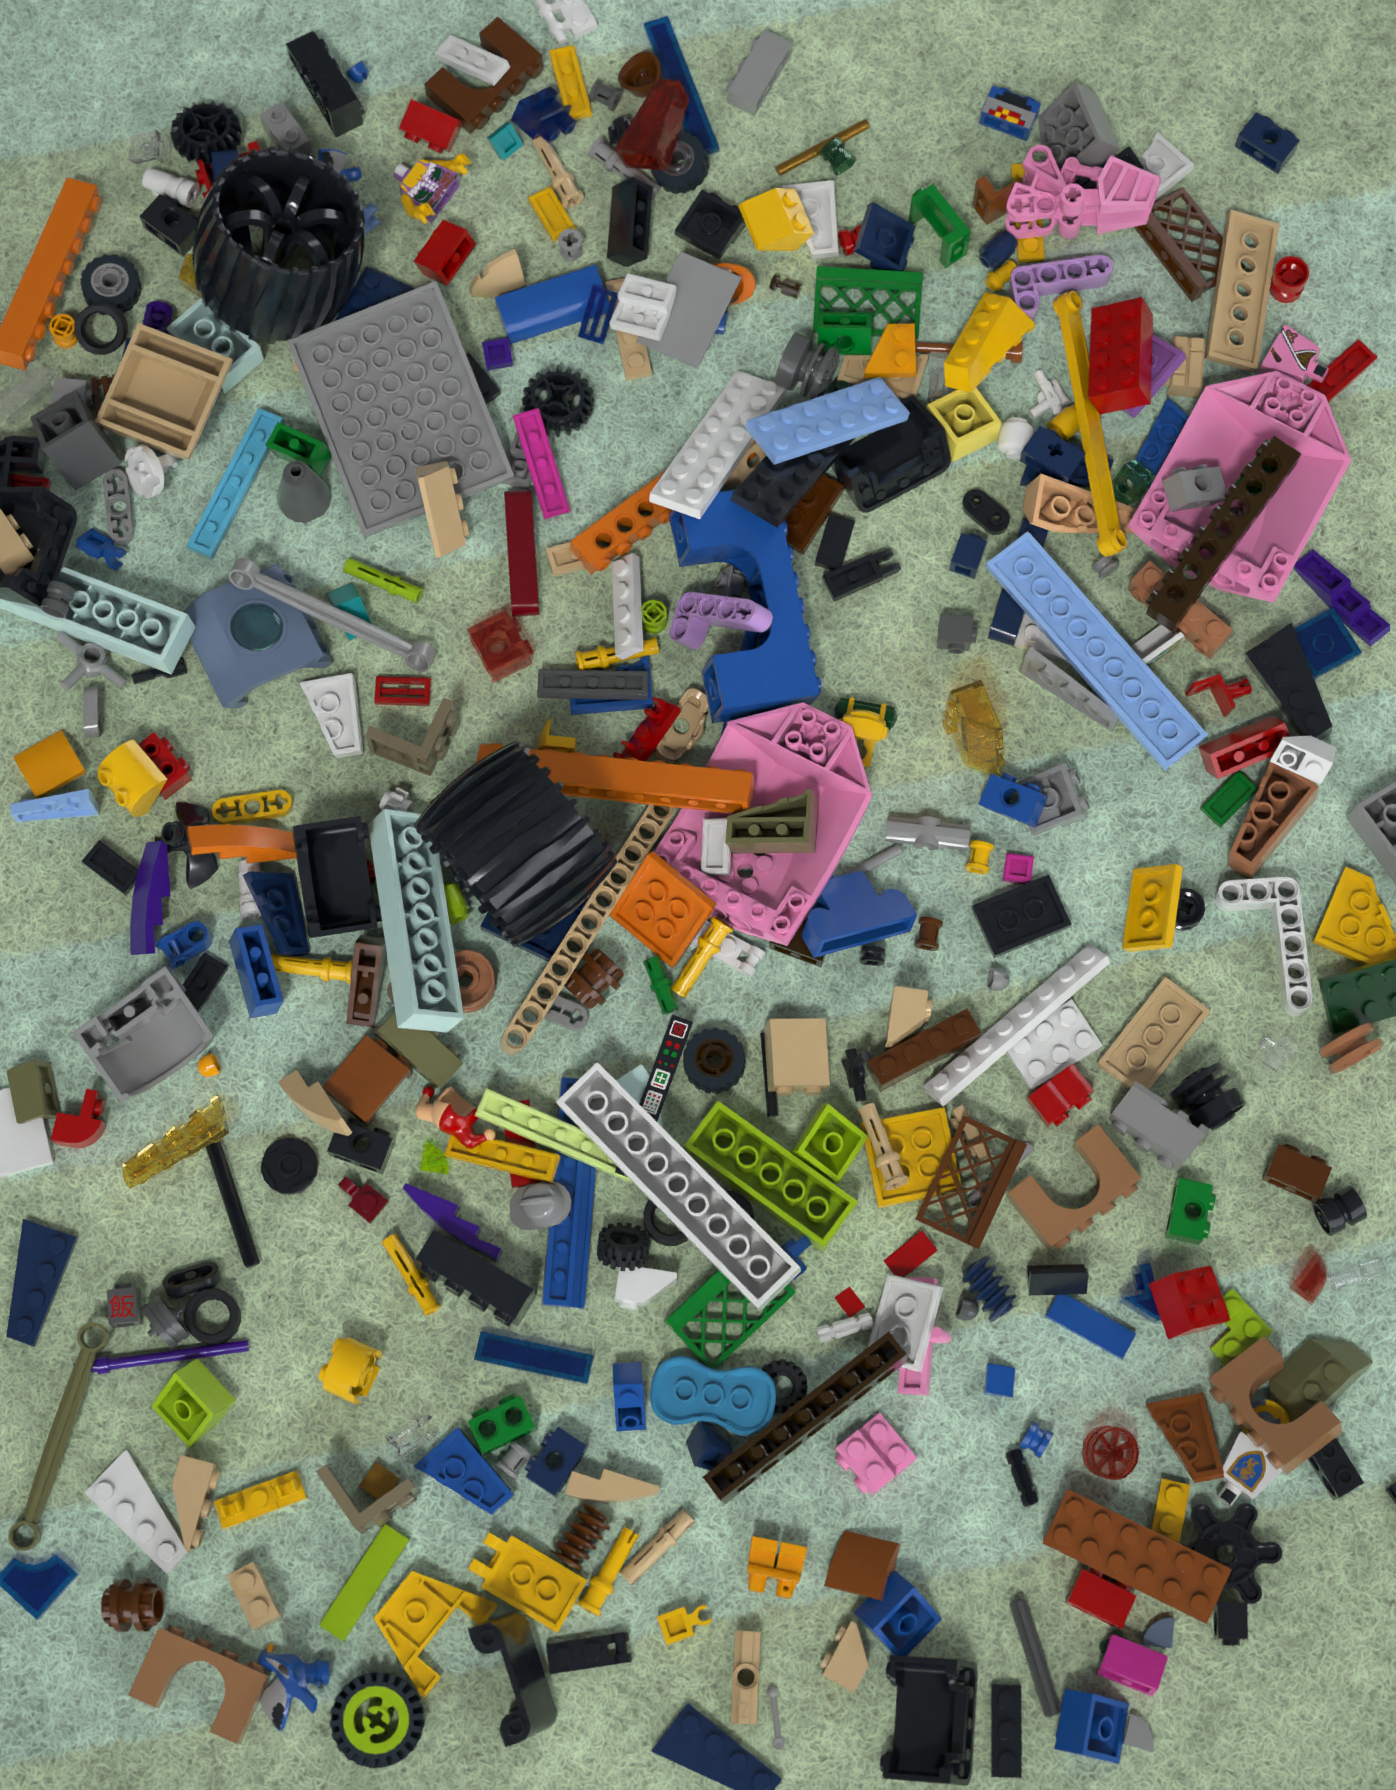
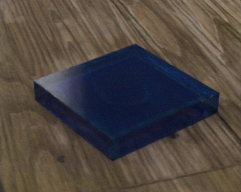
(1326, 643)

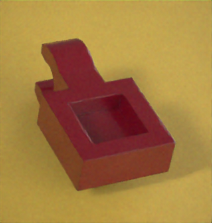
(365, 1201)

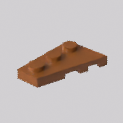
(1190, 1434)

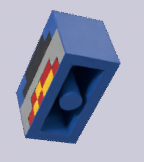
(1009, 113)

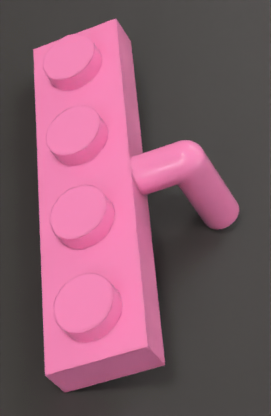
(915, 1382)

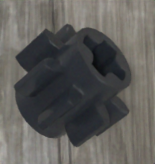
(618, 129)

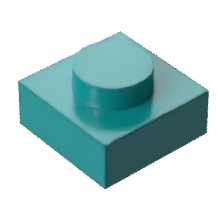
(505, 141)

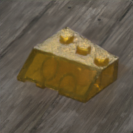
(975, 728)

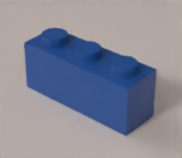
(256, 971)

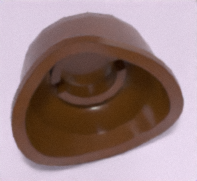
(640, 74)

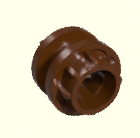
(594, 979)
(131, 1604)

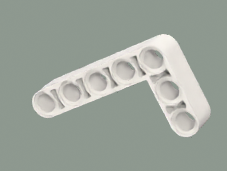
(1283, 932)

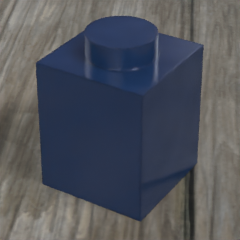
(968, 555)

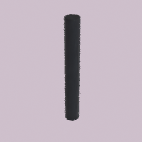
(771, 1097)

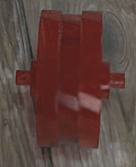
(1110, 1452)

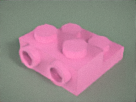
(874, 1455)

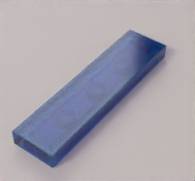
(534, 1357)

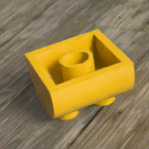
(131, 778)

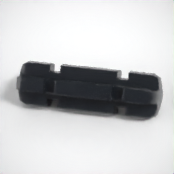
(1022, 1477)

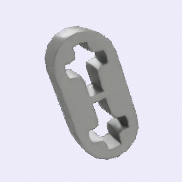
(92, 712)
(569, 1007)

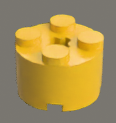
(350, 1369)

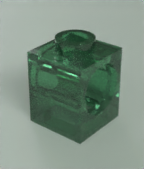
(1140, 478)

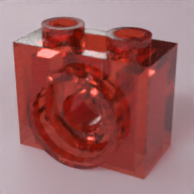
(503, 631)

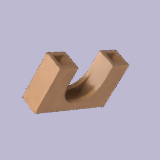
(1054, 1223)
(1286, 1443)
(242, 1683)

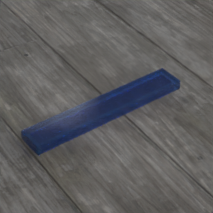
(673, 66)

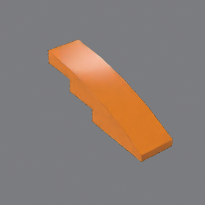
(246, 841)

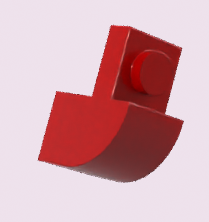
(80, 1130)

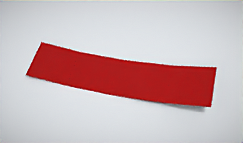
(900, 1263)

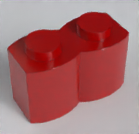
(1060, 1096)

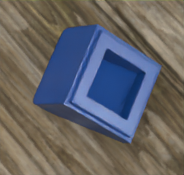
(999, 1380)

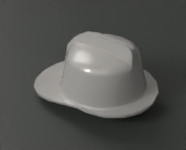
(540, 1205)

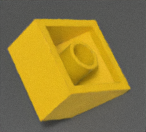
(776, 220)

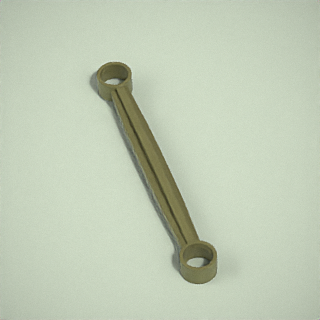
(59, 1436)

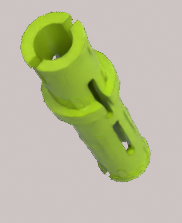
(393, 584)

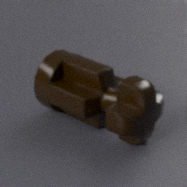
(787, 287)

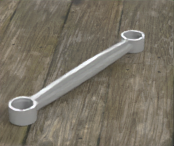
(332, 615)

